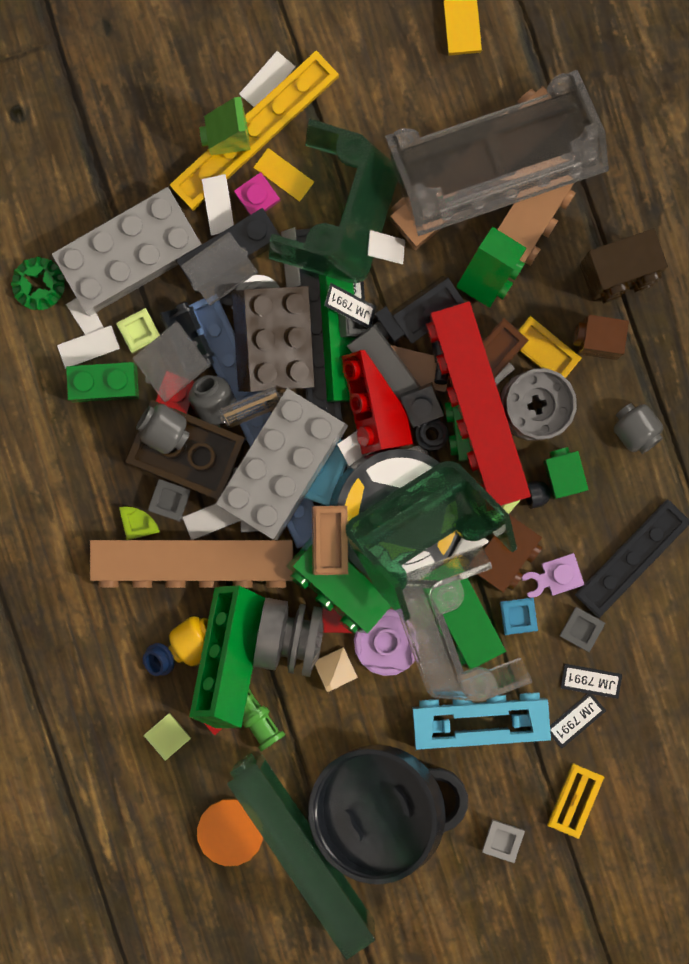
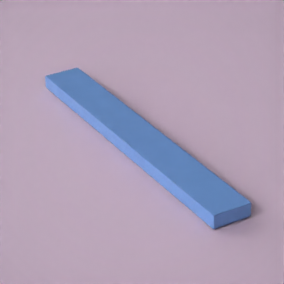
(221, 341)

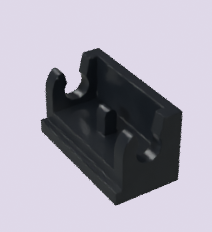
(416, 311)

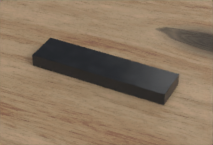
(632, 558)

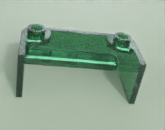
(344, 249)
(419, 517)

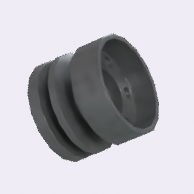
(556, 398)
(288, 637)

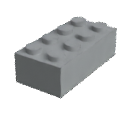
(127, 251)
(282, 464)

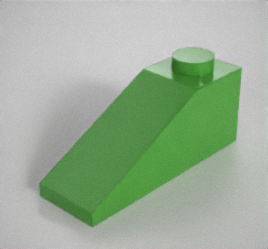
(226, 129)

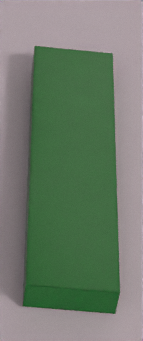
(333, 344)

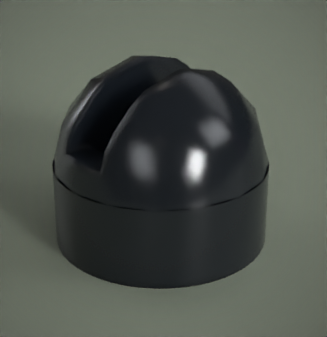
(539, 493)

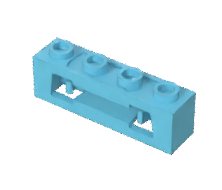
(536, 718)

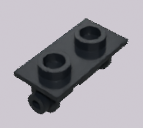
(188, 321)

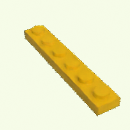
(262, 123)

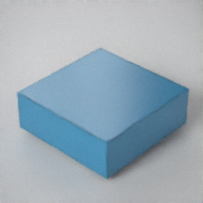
(518, 616)

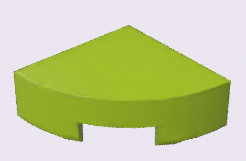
(137, 523)

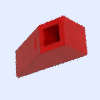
(376, 409)

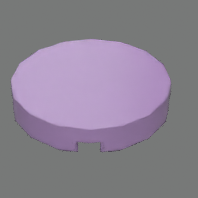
(385, 646)

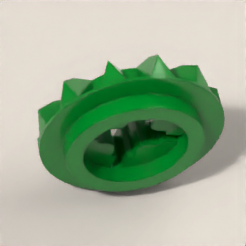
(41, 298)

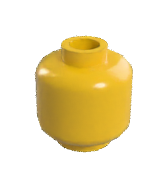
(188, 640)

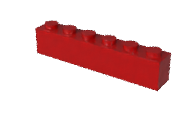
(478, 403)

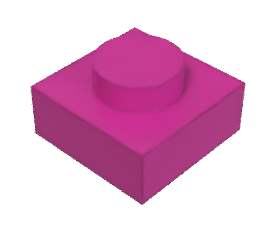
(257, 194)

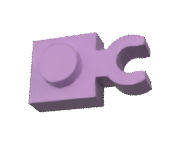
(558, 575)

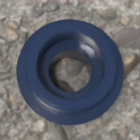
(158, 660)

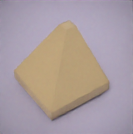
(335, 669)

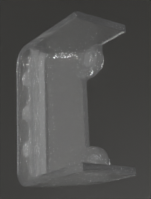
(428, 596)

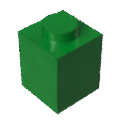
(565, 473)

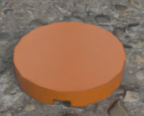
(228, 834)

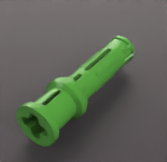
(260, 723)

